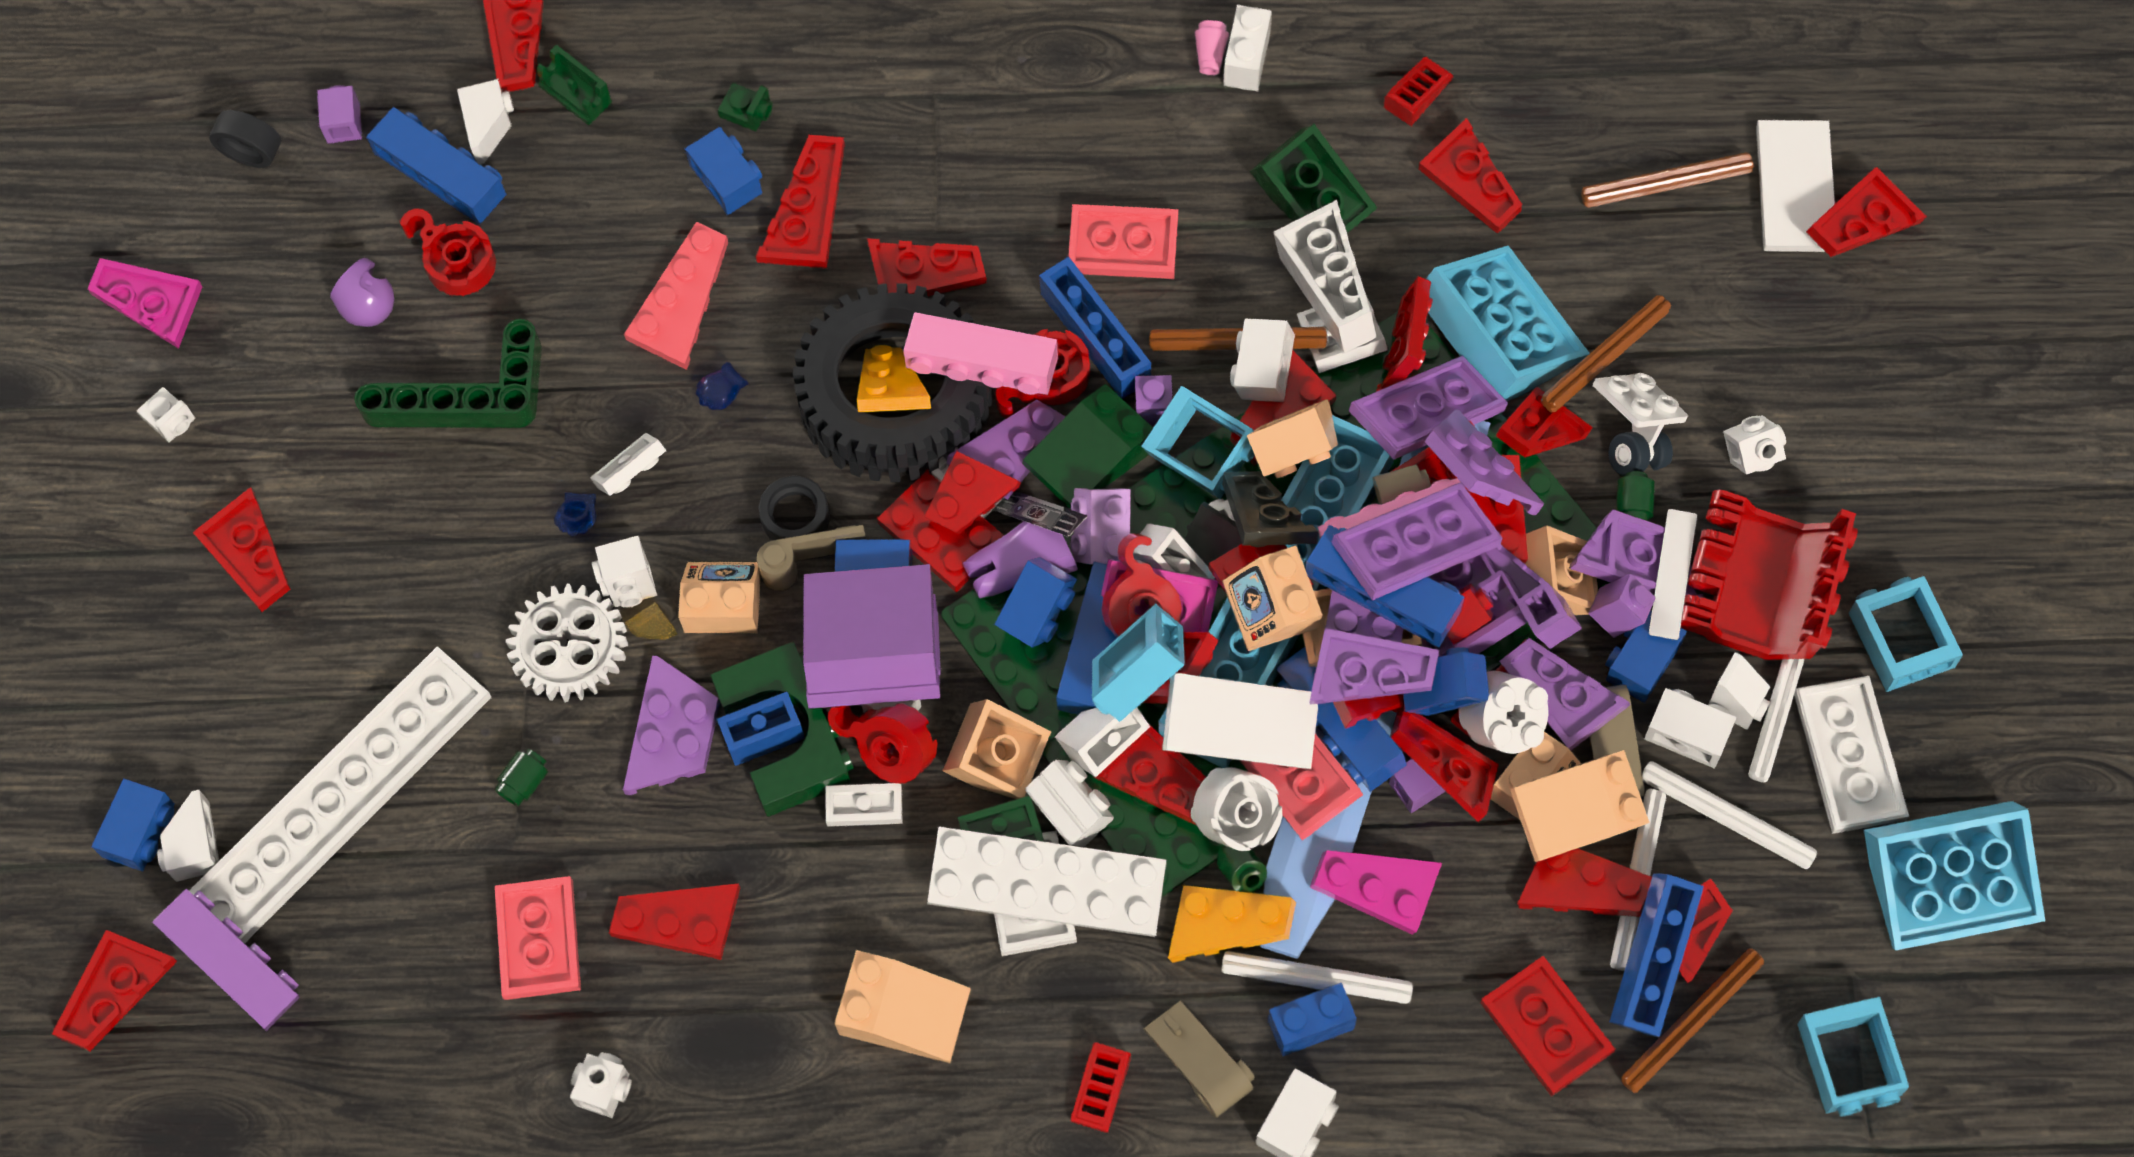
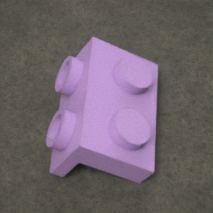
(1105, 523)

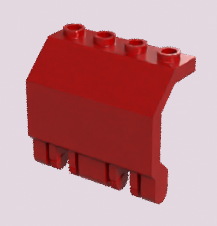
(1768, 579)

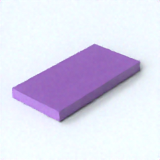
(1409, 410)
(1416, 540)

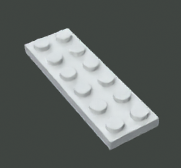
(1046, 881)

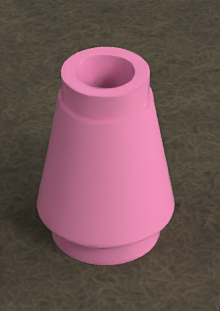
(1211, 45)

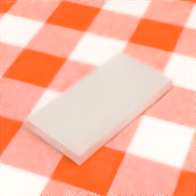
(1793, 181)
(1240, 721)
(1851, 754)

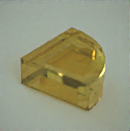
(651, 624)

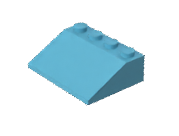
(1502, 322)
(1956, 874)

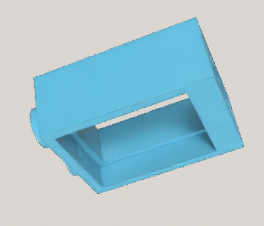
(1172, 424)
(1137, 663)
(1922, 666)
(1843, 1017)

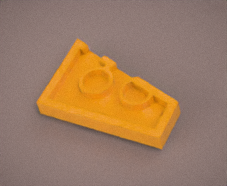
(888, 383)
(1228, 919)

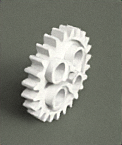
(564, 673)

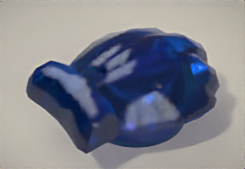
(720, 387)
(576, 514)

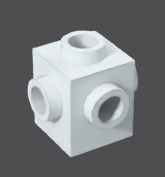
(1755, 444)
(600, 1084)

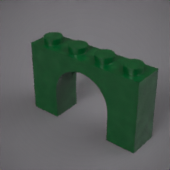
(817, 761)

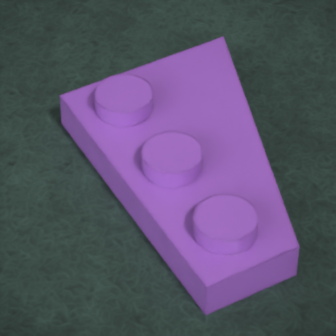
(1012, 440)
(1369, 667)
(1575, 701)

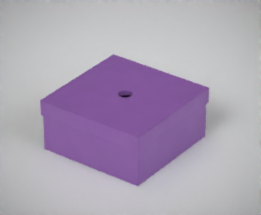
(870, 636)

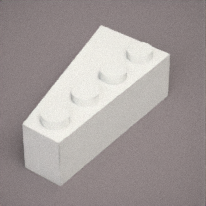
(1325, 270)

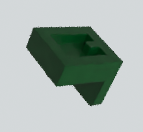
(746, 106)

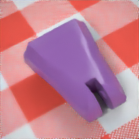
(1011, 554)

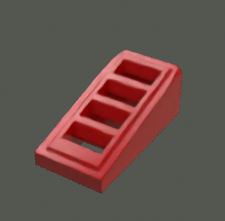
(1411, 112)
(1112, 1055)

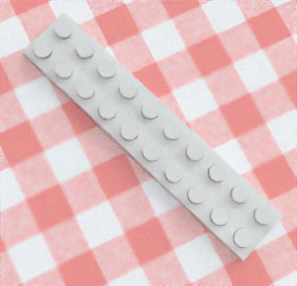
(341, 793)

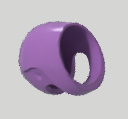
(361, 297)

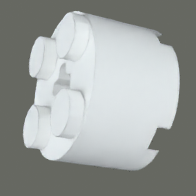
(1511, 717)
(1237, 808)

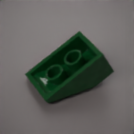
(1310, 175)
(1090, 446)

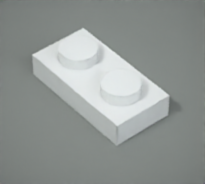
(636, 458)
(864, 804)

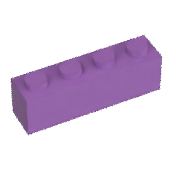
(227, 959)

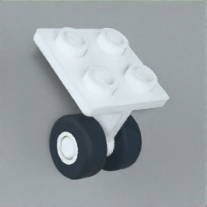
(1648, 412)

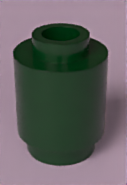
(1636, 495)
(521, 777)
(1241, 869)

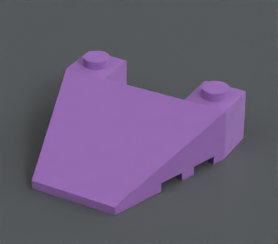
(1517, 599)

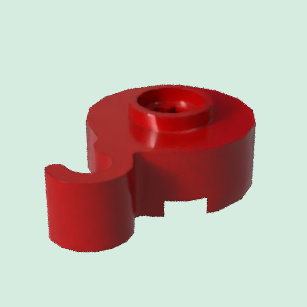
(444, 244)
(1066, 382)
(1134, 585)
(889, 739)

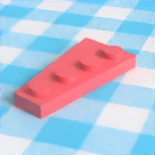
(675, 306)

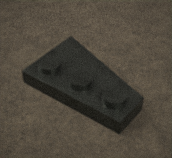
(1262, 514)

